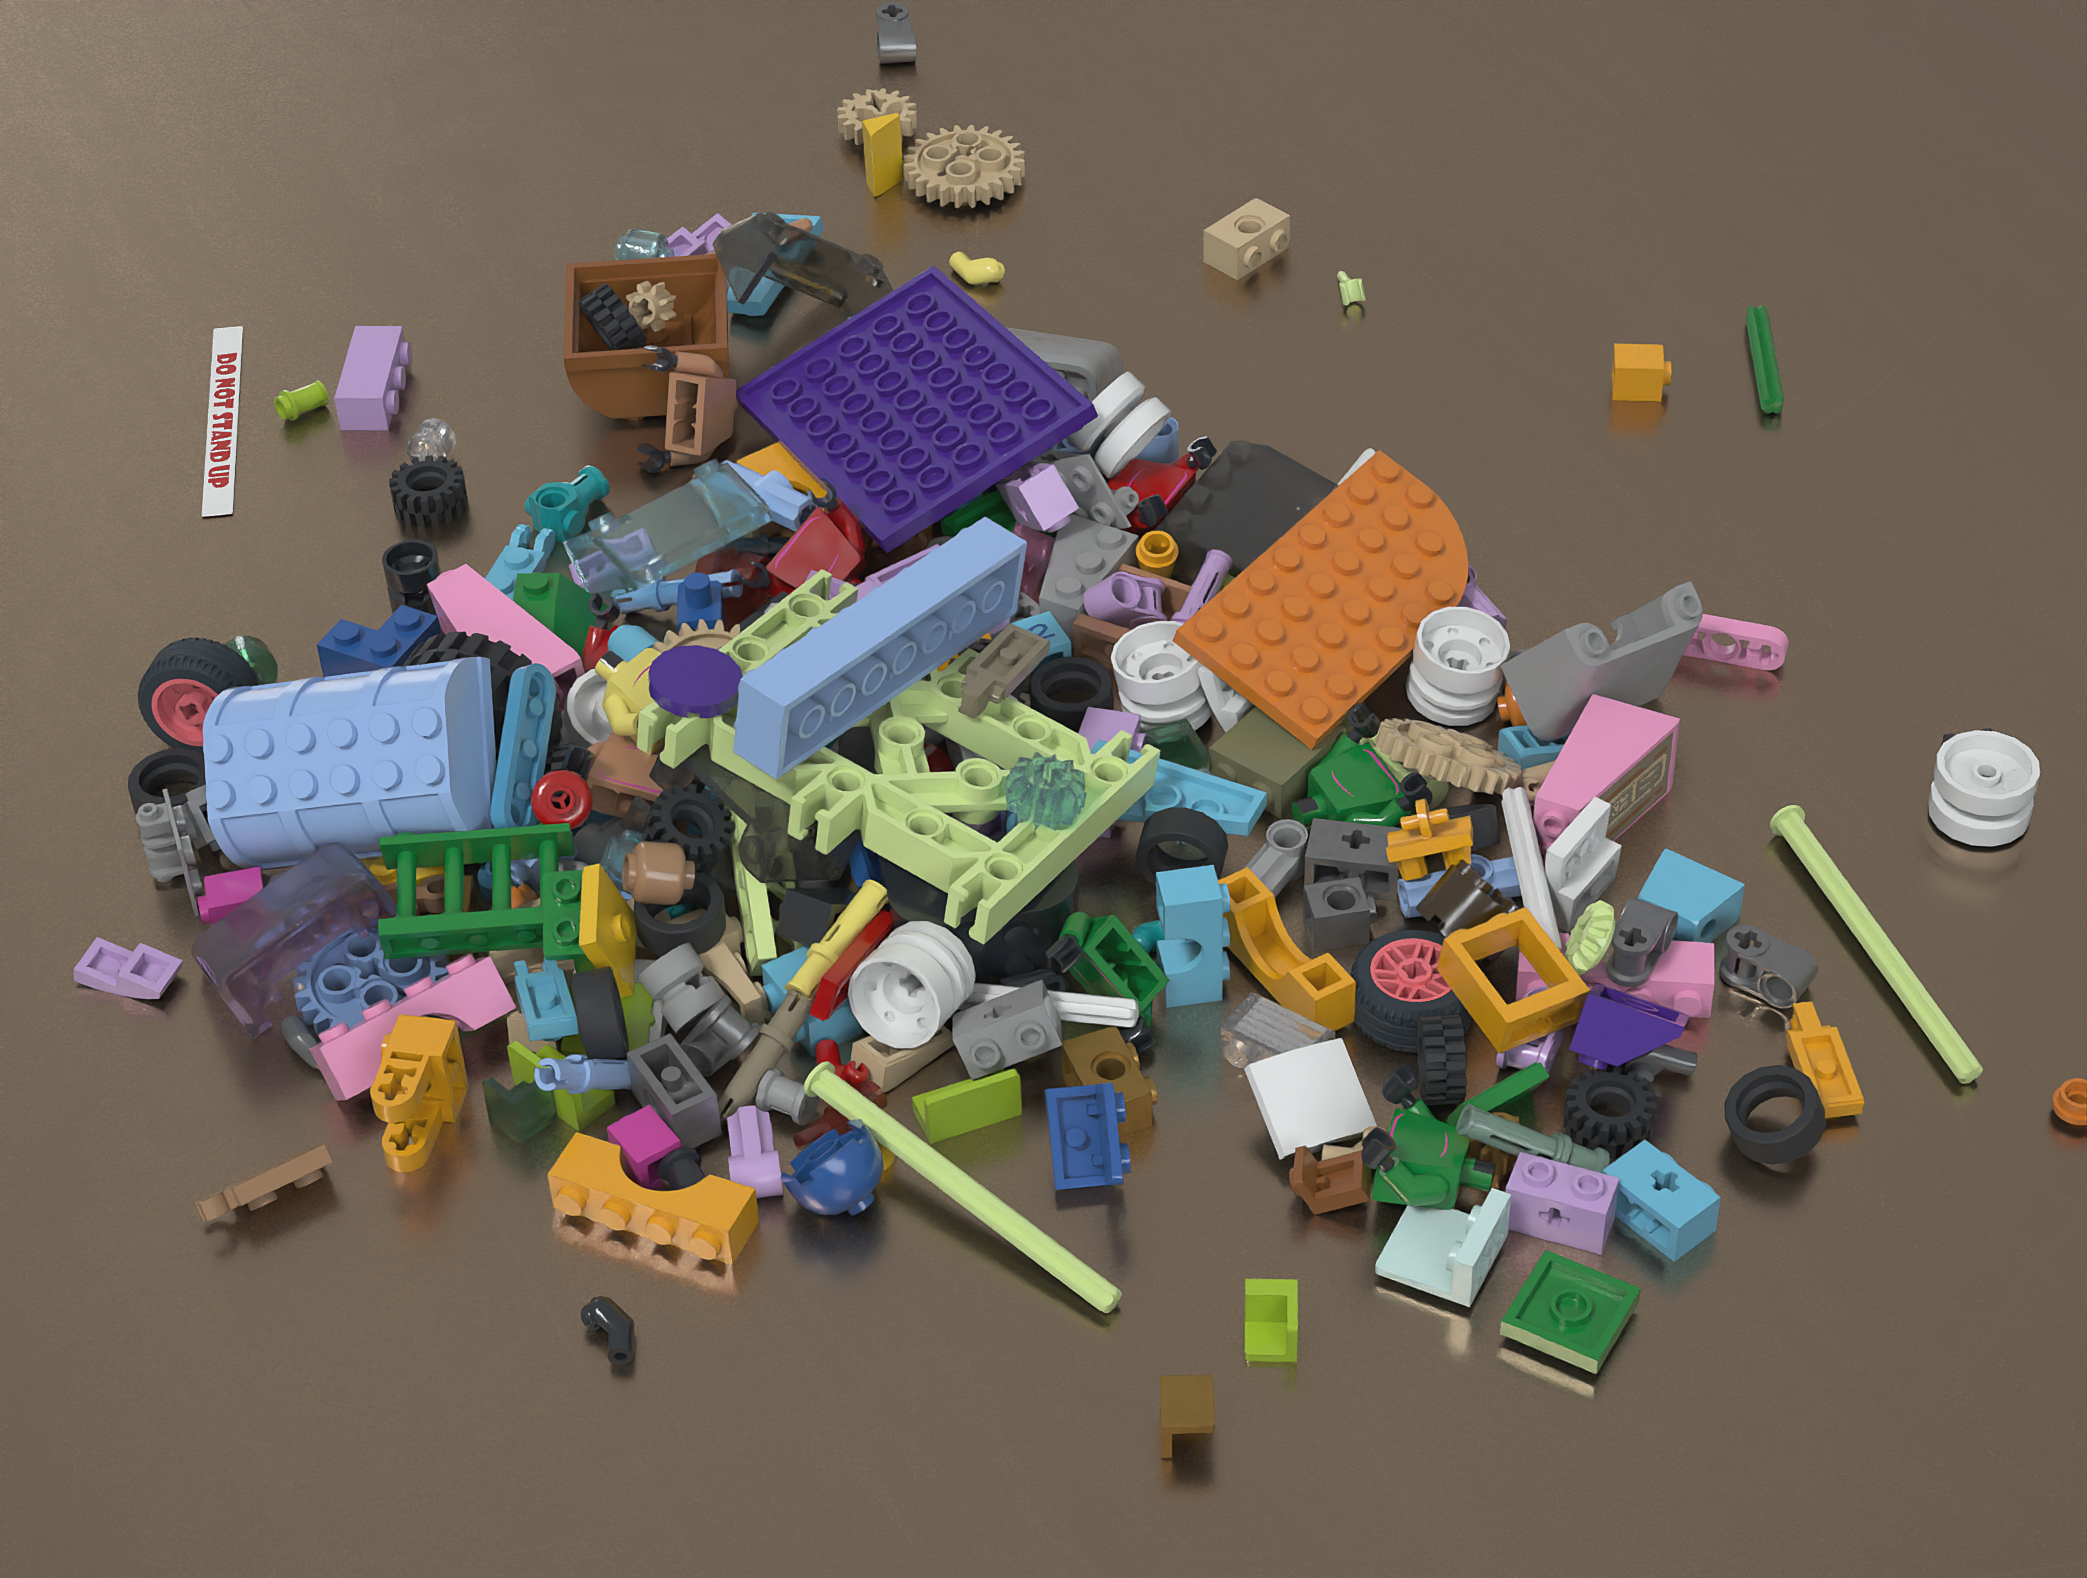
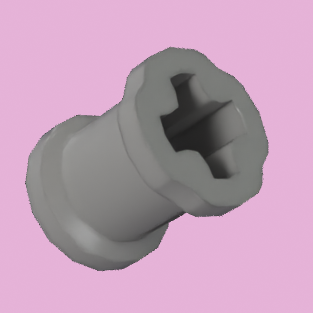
(785, 1097)

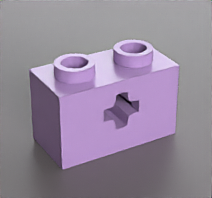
(1038, 496)
(1561, 1203)

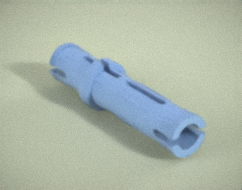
(663, 594)
(581, 1075)

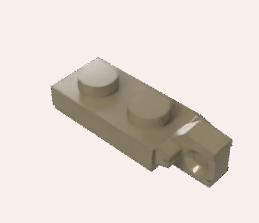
(1001, 668)

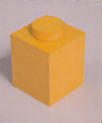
(1639, 372)

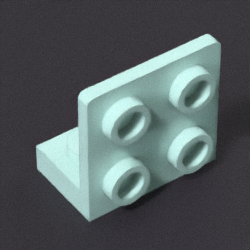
(1447, 1249)

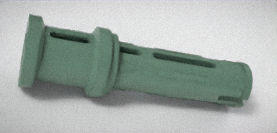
(1515, 1138)

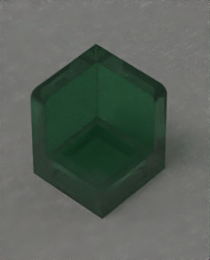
(1178, 744)
(520, 1110)

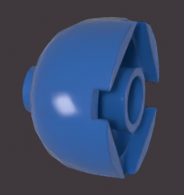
(837, 1172)

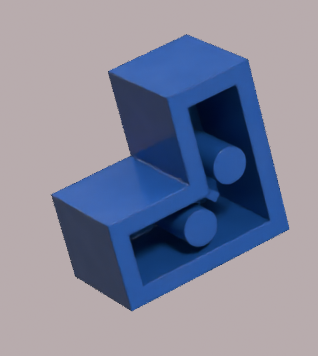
(358, 649)

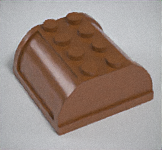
(615, 379)

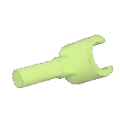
(1350, 289)

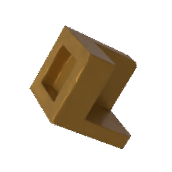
(1185, 1407)

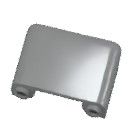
(1082, 362)
(1564, 671)

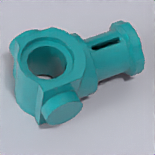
(565, 504)

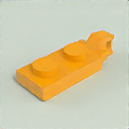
(1823, 1058)

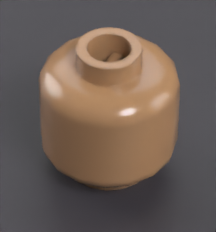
(657, 873)

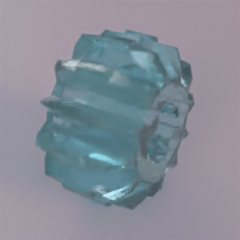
(1045, 791)

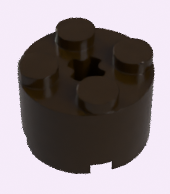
(1464, 901)

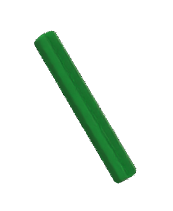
(1764, 359)

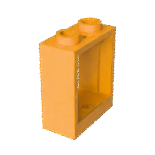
(1525, 1019)

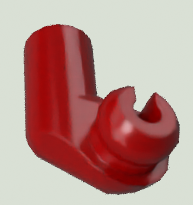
(829, 1051)

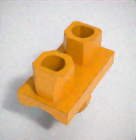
(1429, 834)

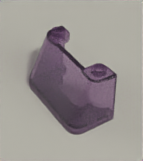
(287, 926)

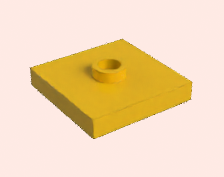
(607, 928)

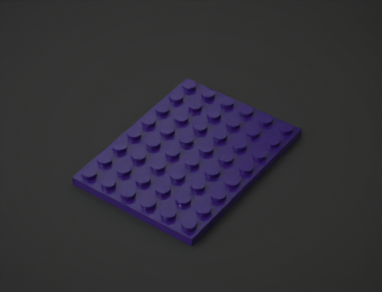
(914, 407)

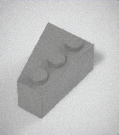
(1080, 558)

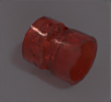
(727, 559)

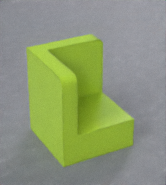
(1271, 1320)

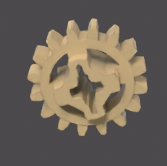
(874, 105)

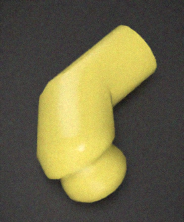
(977, 271)

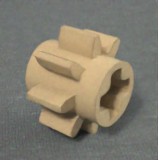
(651, 305)

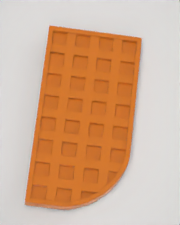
(1334, 600)

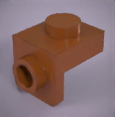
(1330, 1182)

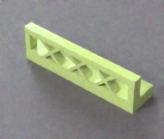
(754, 907)

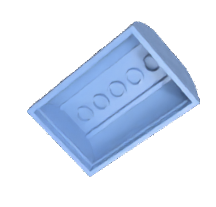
(349, 760)

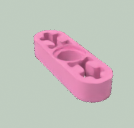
(1738, 630)

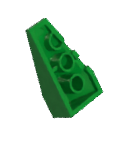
(557, 605)

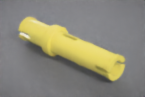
(839, 937)

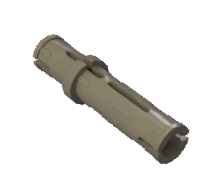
(772, 1043)

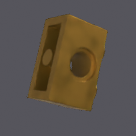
(1106, 1059)

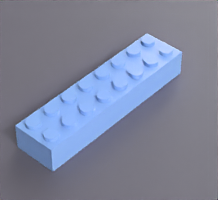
(878, 647)

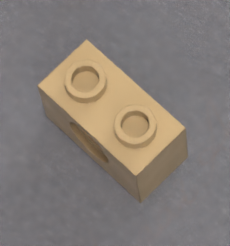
(1246, 238)

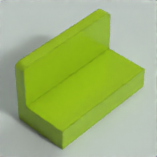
(968, 1105)
(574, 1109)

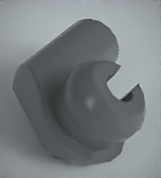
(299, 1038)
(1662, 1058)

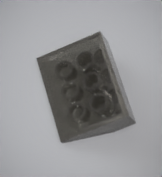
(1241, 506)

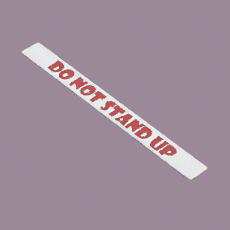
(222, 422)

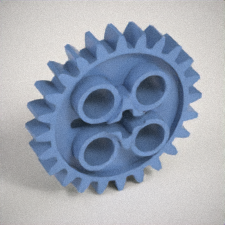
(354, 975)

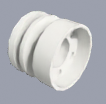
(1457, 666)
(1158, 677)
(911, 984)

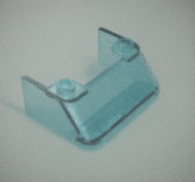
(667, 532)

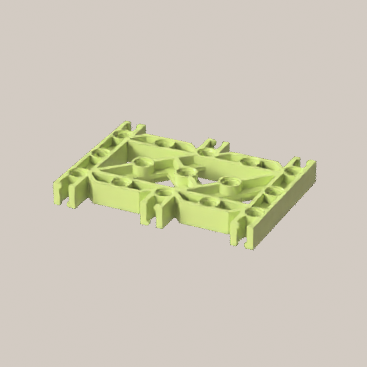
(906, 803)

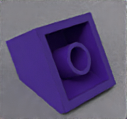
(1622, 1027)

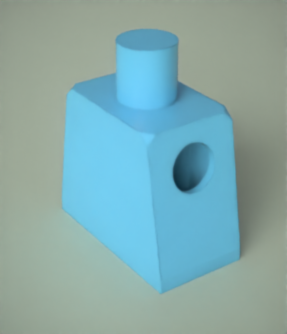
(1701, 896)

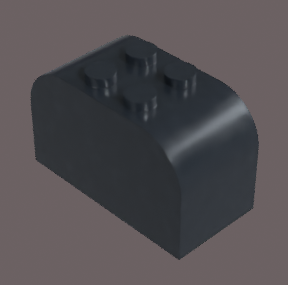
(1015, 947)

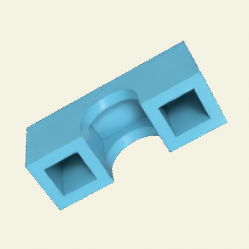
(1194, 933)

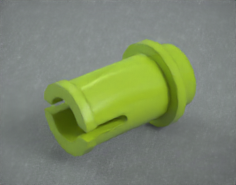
(291, 404)

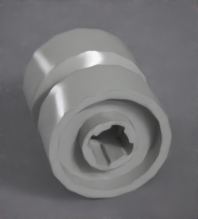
(681, 987)

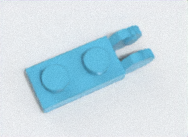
(518, 559)
(545, 1002)

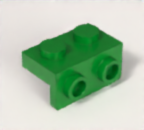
(562, 918)

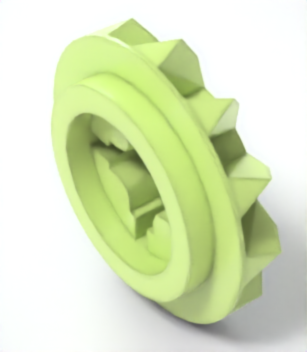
(1590, 937)

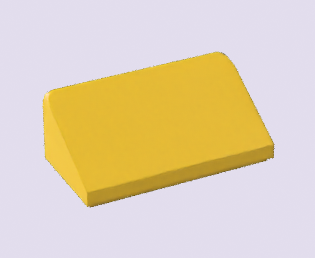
(882, 152)

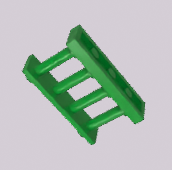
(459, 930)

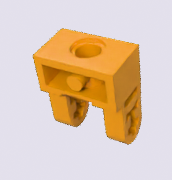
(418, 1087)

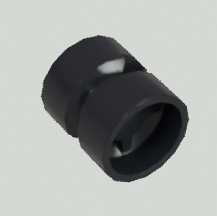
(407, 571)

